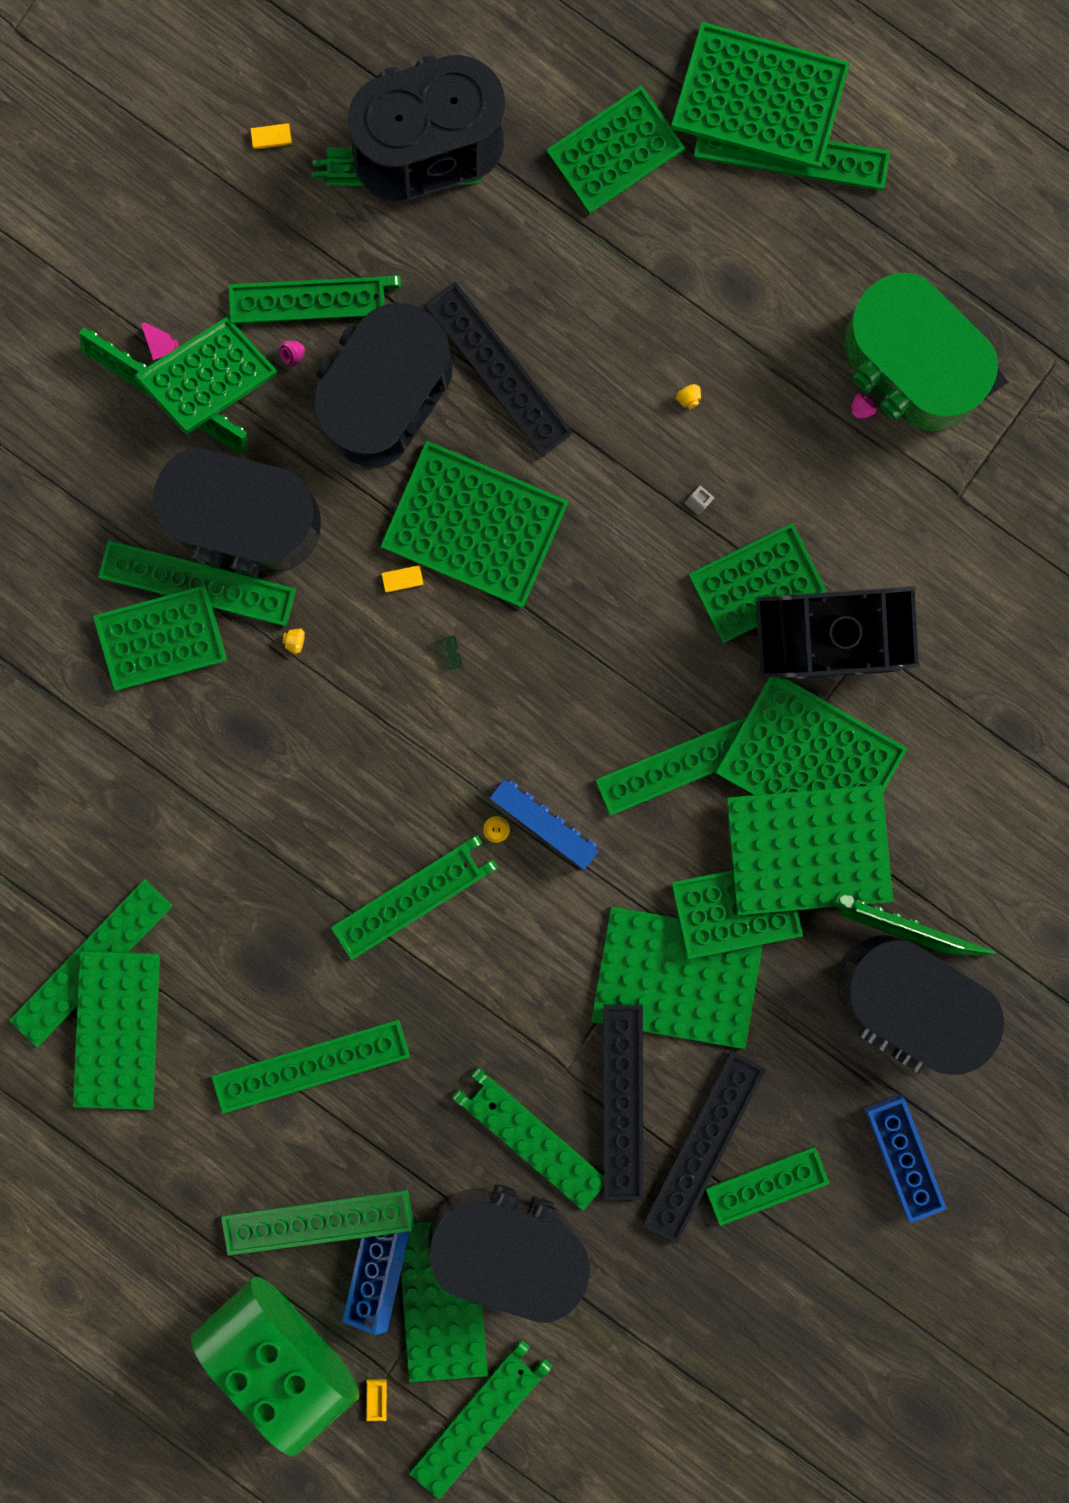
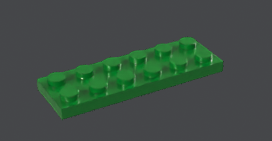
(767, 1185)

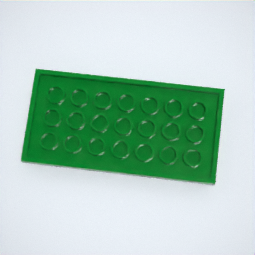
(116, 1030)
(441, 1330)

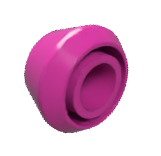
(292, 352)
(863, 406)

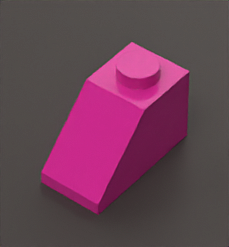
(158, 341)

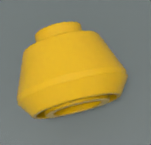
(689, 396)
(294, 640)
(496, 822)

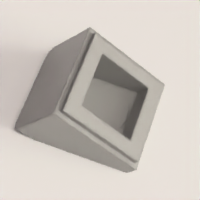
(699, 500)

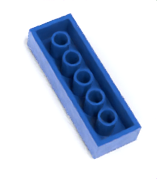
(545, 825)
(905, 1158)
(375, 1282)

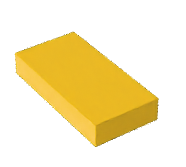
(271, 136)
(402, 579)
(376, 1400)

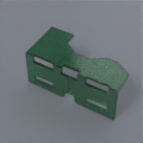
(452, 656)

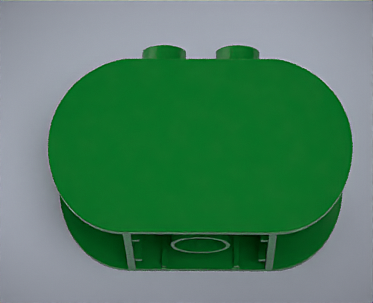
(918, 353)
(274, 1366)

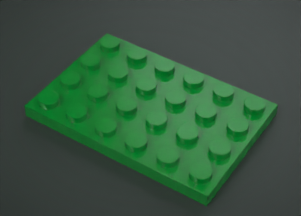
(615, 150)
(206, 375)
(763, 568)
(160, 638)
(711, 920)

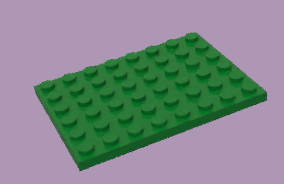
(760, 95)
(474, 524)
(805, 745)
(809, 849)
(680, 997)

